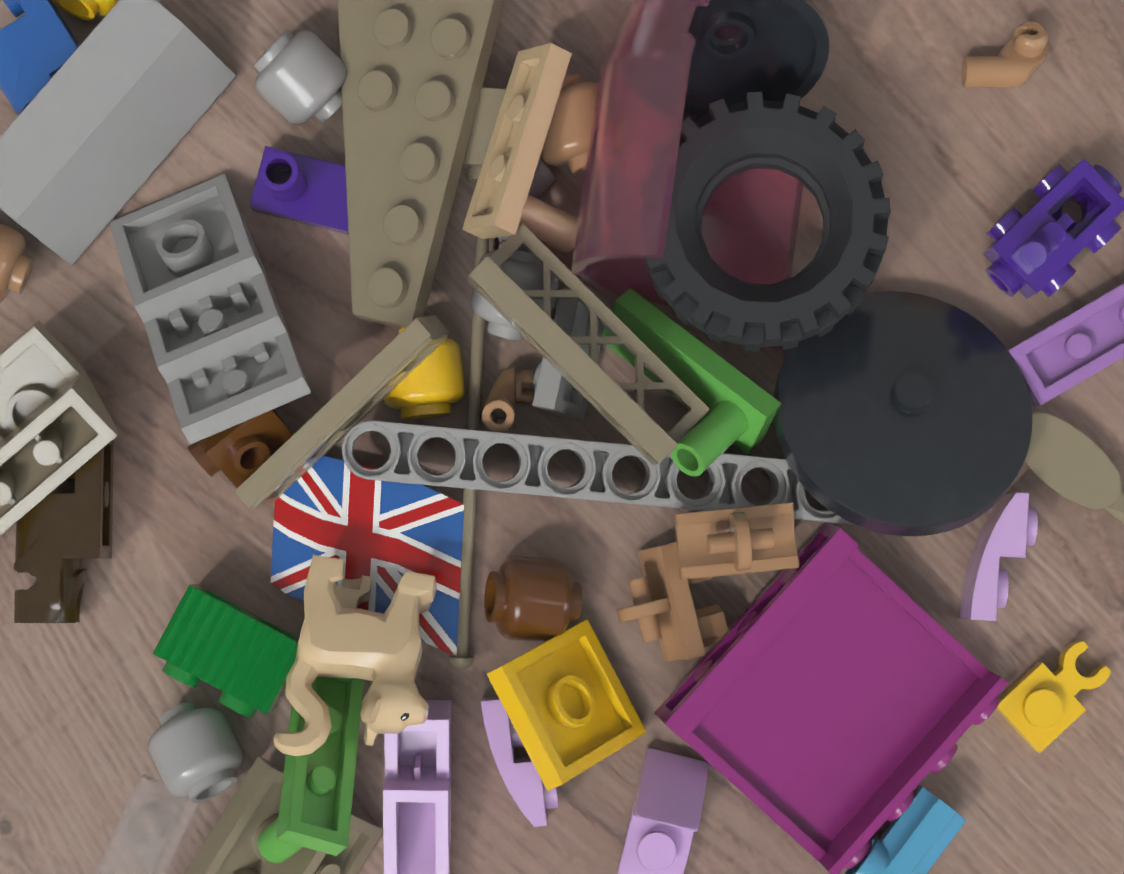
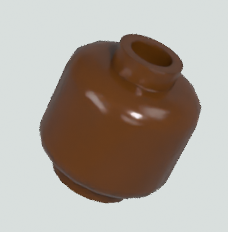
(531, 598)

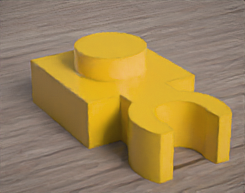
(1044, 702)

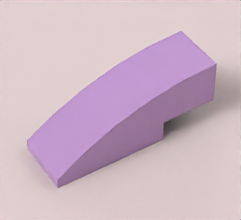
(419, 795)

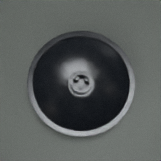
(904, 416)

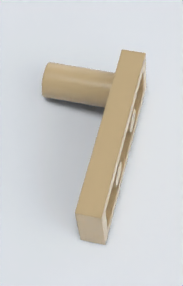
(503, 186)

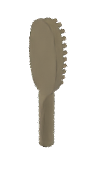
(1074, 466)

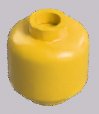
(431, 385)

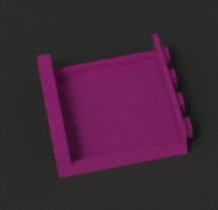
(832, 700)

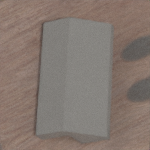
(105, 124)

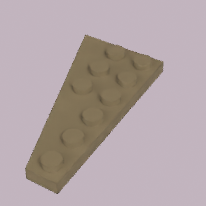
(406, 135)

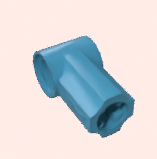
(914, 839)

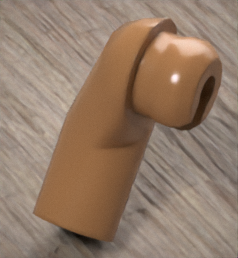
(1013, 63)
(501, 402)

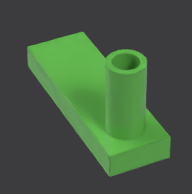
(737, 406)
(319, 784)

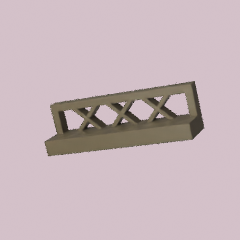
(571, 361)

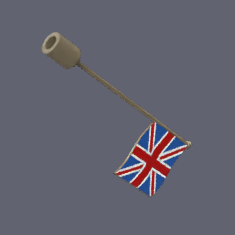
(394, 525)

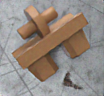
(736, 540)
(667, 608)

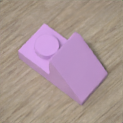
(664, 814)

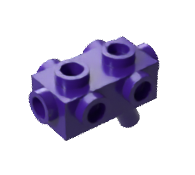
(1036, 248)

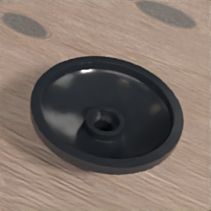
(754, 48)

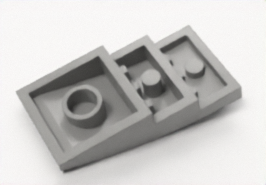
(208, 309)

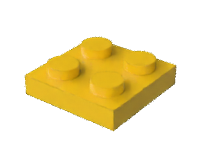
(566, 704)

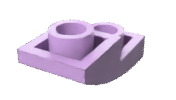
(1005, 535)
(517, 773)

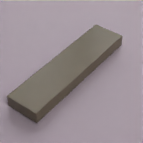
(343, 411)

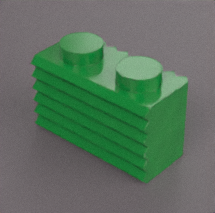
(228, 650)

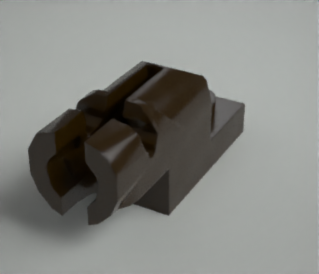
(56, 537)

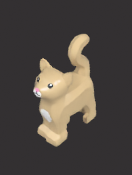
(360, 645)

